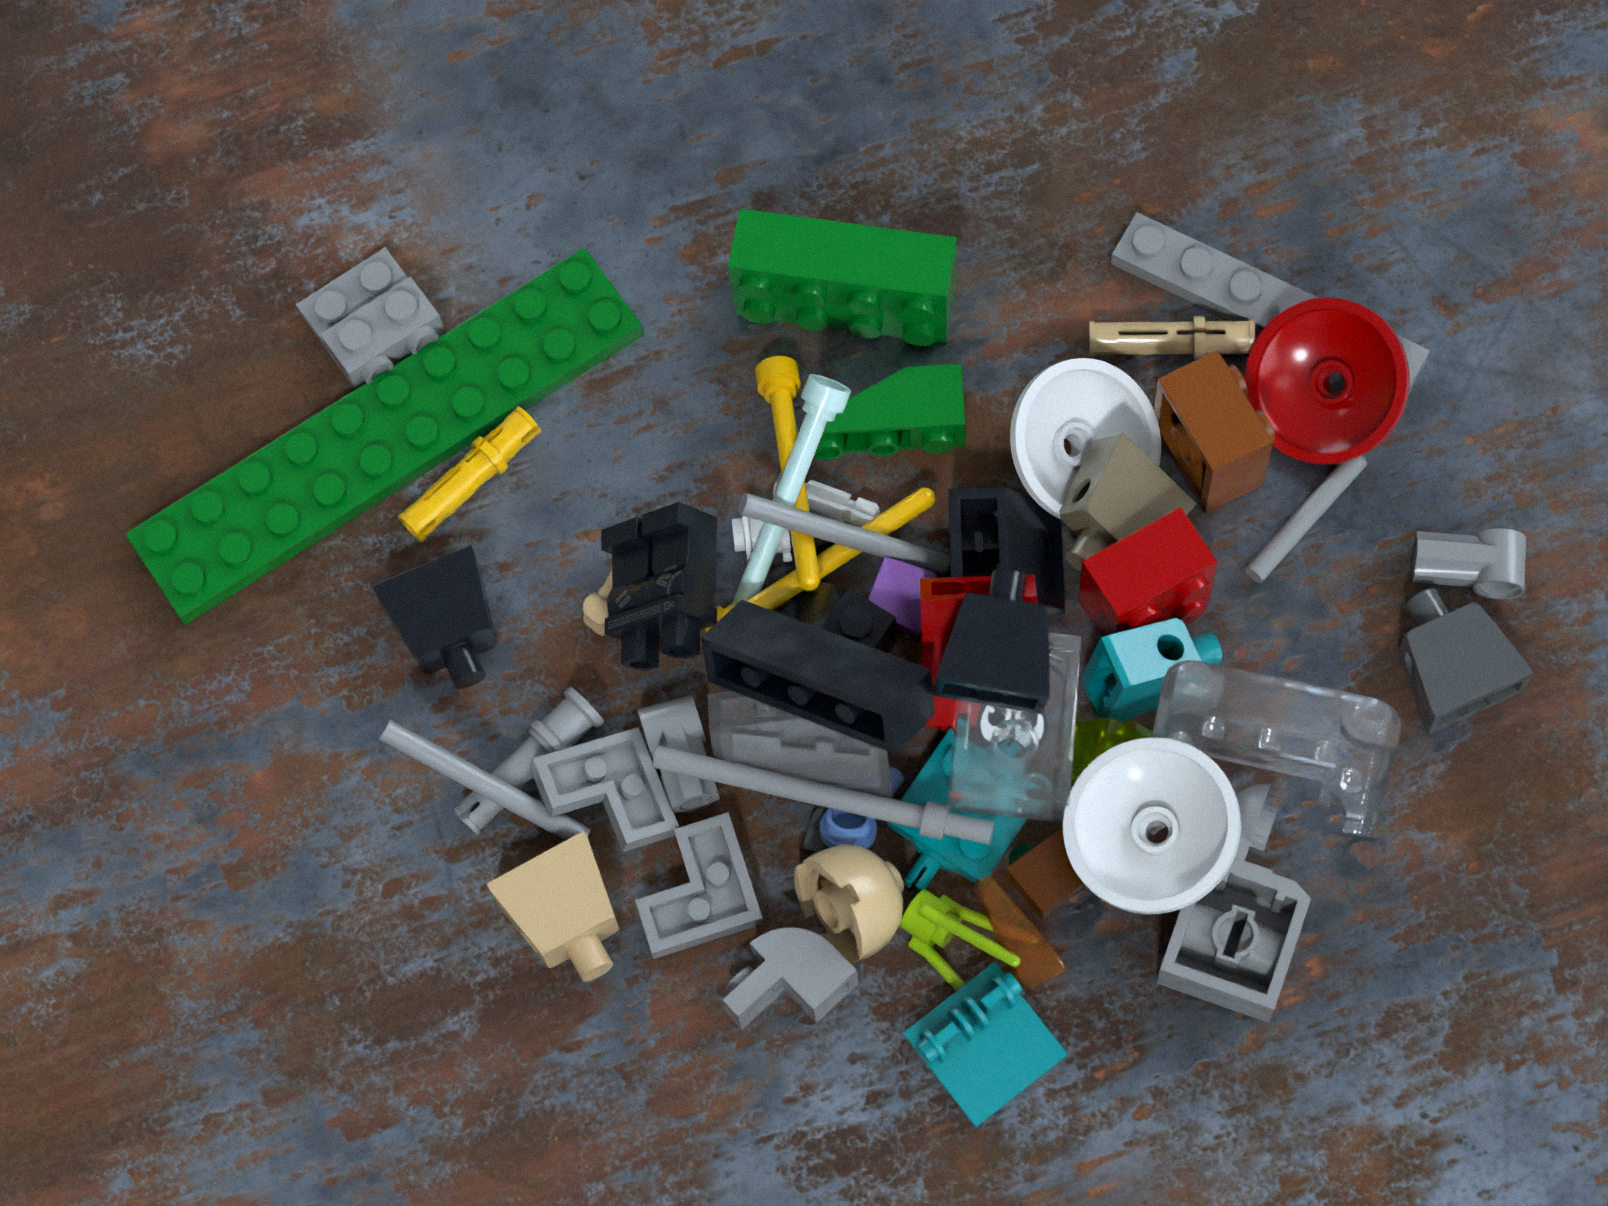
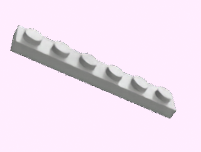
(1216, 279)

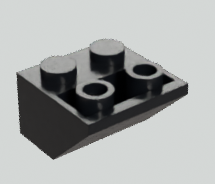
(1010, 532)

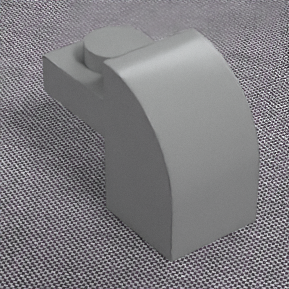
(794, 963)

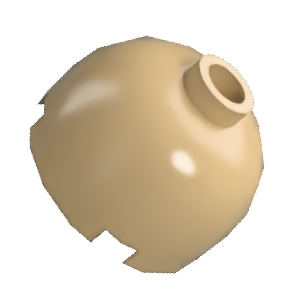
(853, 898)

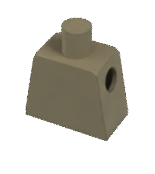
(1116, 496)

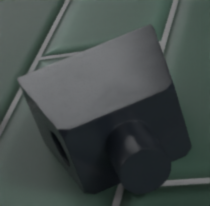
(442, 615)
(998, 649)

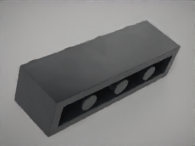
(819, 676)

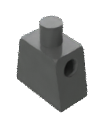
(1457, 661)

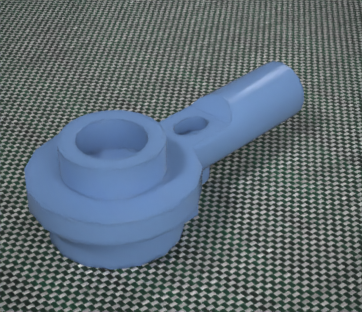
(848, 828)

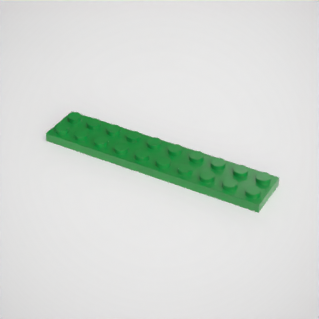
(384, 435)

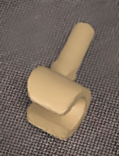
(596, 608)

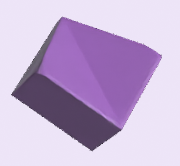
(899, 593)

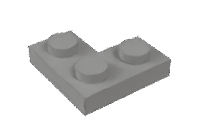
(610, 772)
(714, 901)

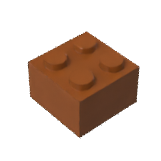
(1213, 430)

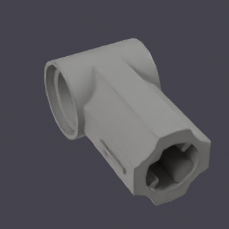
(1487, 562)
(678, 726)

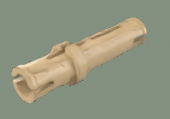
(1171, 338)

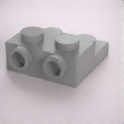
(371, 318)

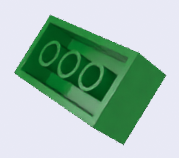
(843, 277)

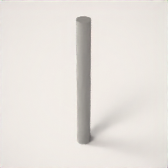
(842, 533)
(479, 781)

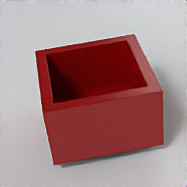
(1148, 577)

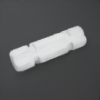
(837, 504)

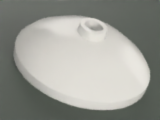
(1081, 404)
(1130, 794)

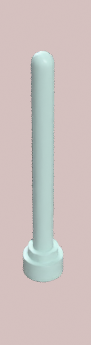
(822, 402)

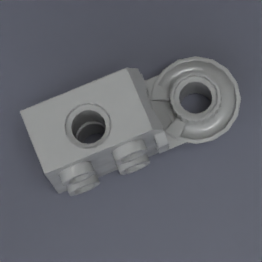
(1242, 933)

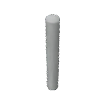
(1304, 519)

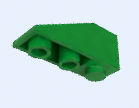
(902, 412)

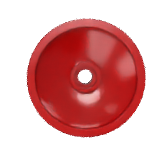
(1292, 373)

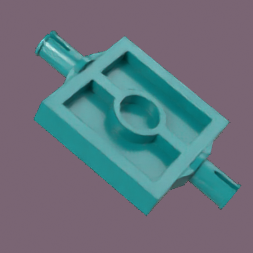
(952, 854)

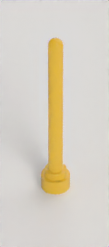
(778, 383)
(837, 555)

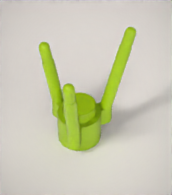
(937, 921)

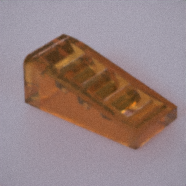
(1018, 936)

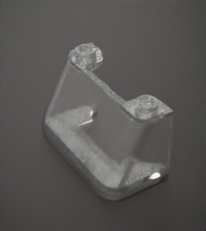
(1286, 729)

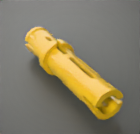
(479, 465)

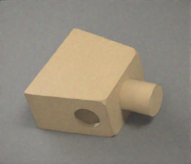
(561, 906)

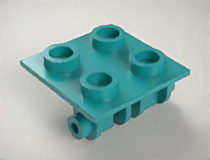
(985, 1043)

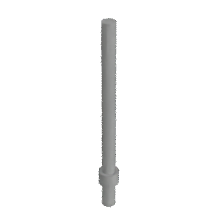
(933, 819)

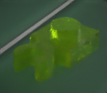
(1098, 736)

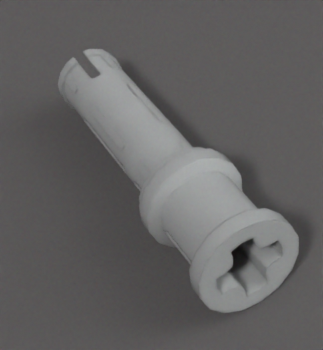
(555, 732)

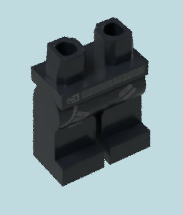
(661, 583)

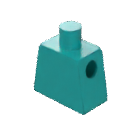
(1130, 666)

